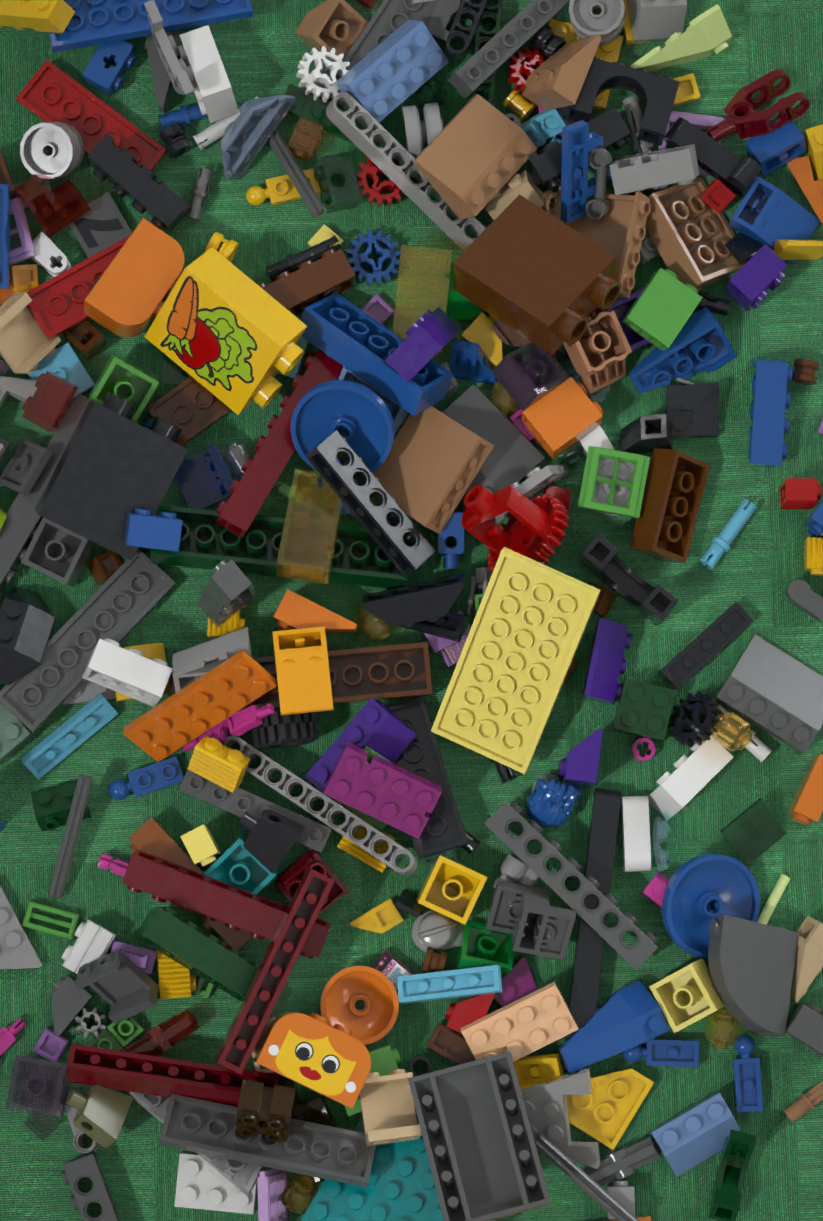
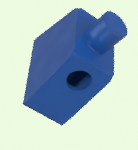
(452, 528)

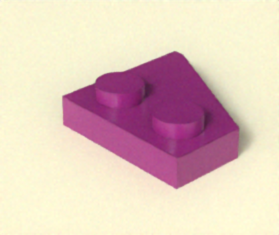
(516, 984)

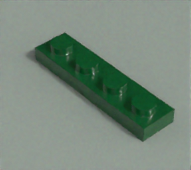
(314, 111)

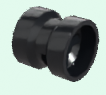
(547, 40)
(176, 140)

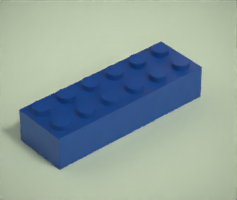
(363, 347)

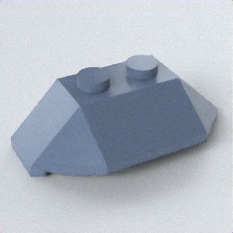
(251, 131)

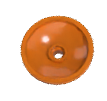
(361, 984)

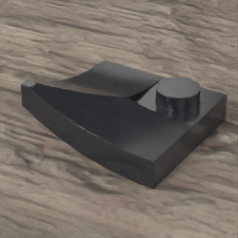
(693, 409)

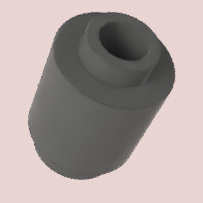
(236, 457)

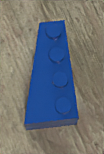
(768, 411)

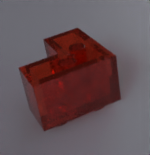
(54, 208)
(50, 401)

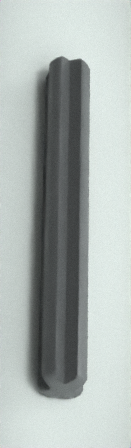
(296, 174)
(70, 836)
(583, 1180)

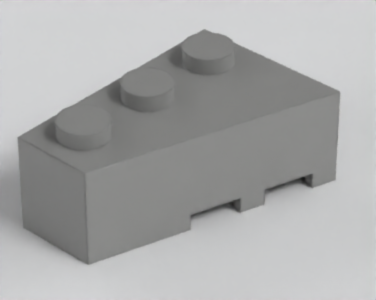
(654, 169)
(200, 659)

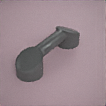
(599, 207)

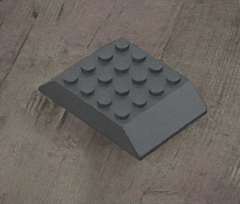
(479, 1140)

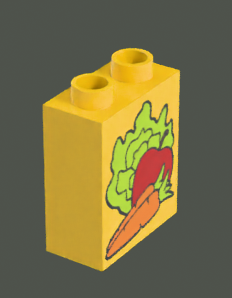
(227, 333)

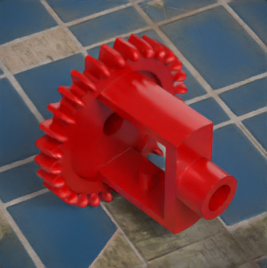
(531, 532)

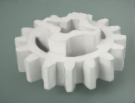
(319, 83)

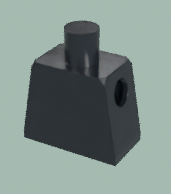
(270, 837)

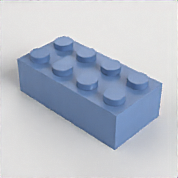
(394, 69)

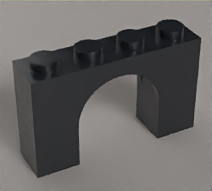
(654, 91)
(650, 601)

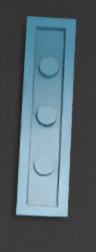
(69, 736)
(449, 984)

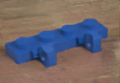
(574, 169)

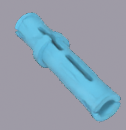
(722, 542)

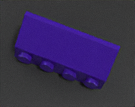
(372, 727)

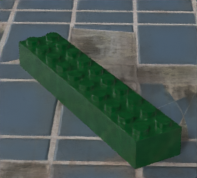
(207, 543)

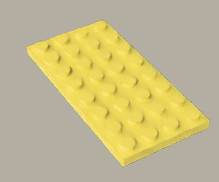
(515, 660)

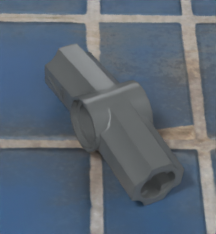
(624, 1161)

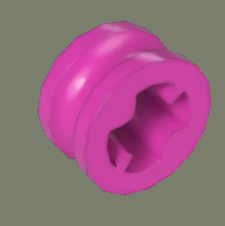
(635, 752)

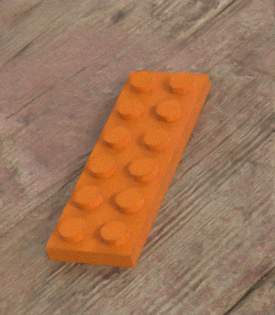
(200, 706)

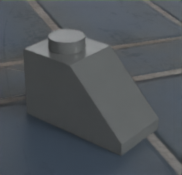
(67, 1003)

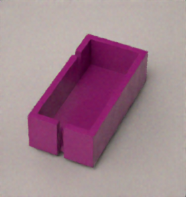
(382, 790)

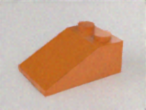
(300, 613)

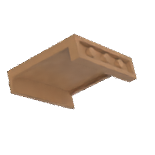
(617, 232)
(432, 466)

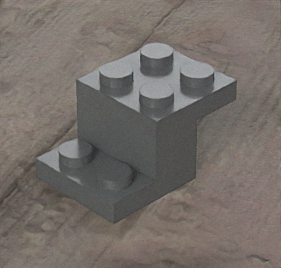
(530, 920)

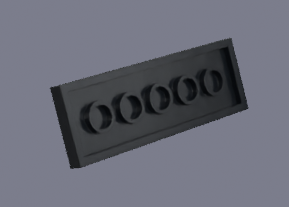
(422, 757)

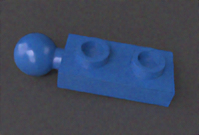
(148, 779)
(666, 1053)
(747, 1077)

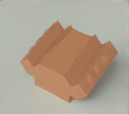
(600, 351)

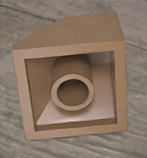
(332, 26)

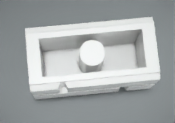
(91, 945)

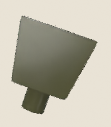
(100, 1113)

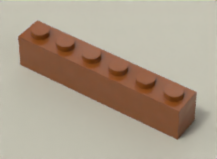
(156, 841)

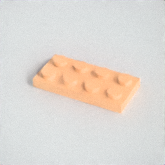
(521, 1025)

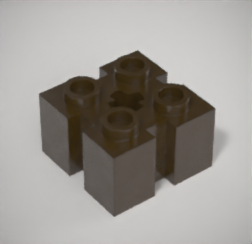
(264, 1110)

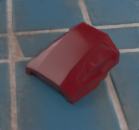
(292, 875)

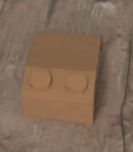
(562, 75)

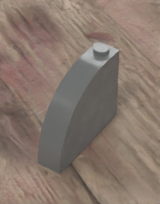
(753, 971)

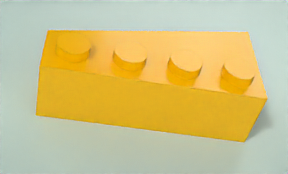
(36, 14)

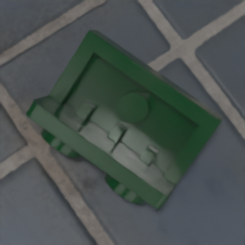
(54, 804)

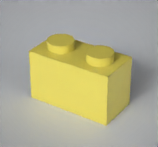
(201, 846)

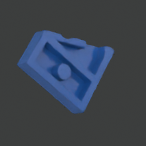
(471, 363)

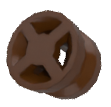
(805, 372)
(434, 961)

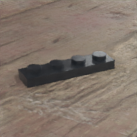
(706, 646)

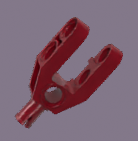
(747, 122)

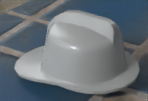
(436, 931)

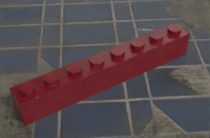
(272, 450)
(214, 899)
(274, 970)
(159, 1075)

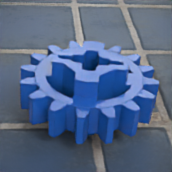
(384, 256)

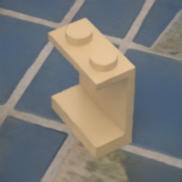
(20, 336)
(388, 1108)

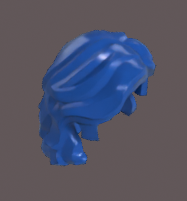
(551, 802)

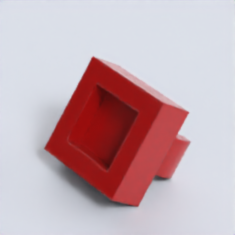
(718, 195)

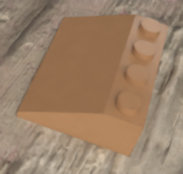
(474, 157)
(691, 235)

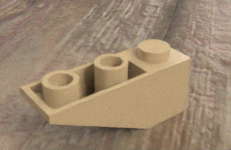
(808, 957)

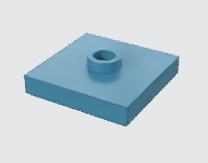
(67, 365)

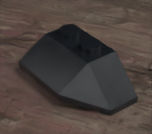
(415, 602)
(23, 633)

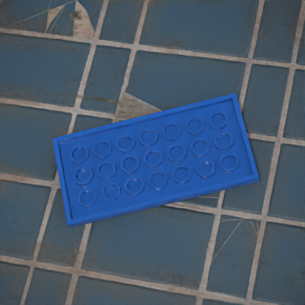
(118, 20)

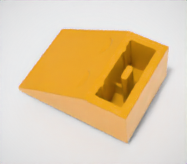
(302, 670)

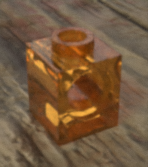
(305, 139)

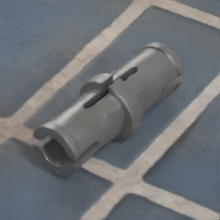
(199, 193)

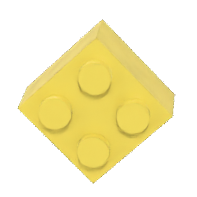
(687, 995)

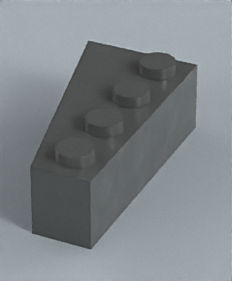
(225, 592)

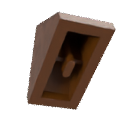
(86, 339)

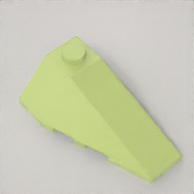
(701, 39)

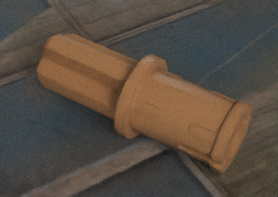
(805, 1103)

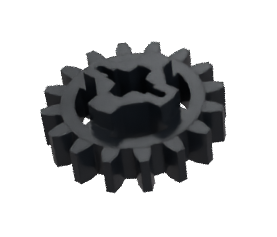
(694, 719)

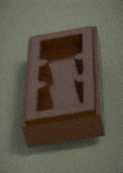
(450, 1045)

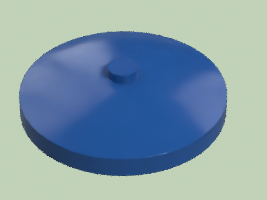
(350, 410)
(706, 889)

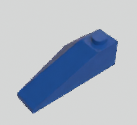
(696, 348)
(621, 1024)

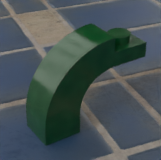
(731, 1175)

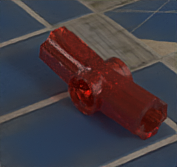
(164, 1035)

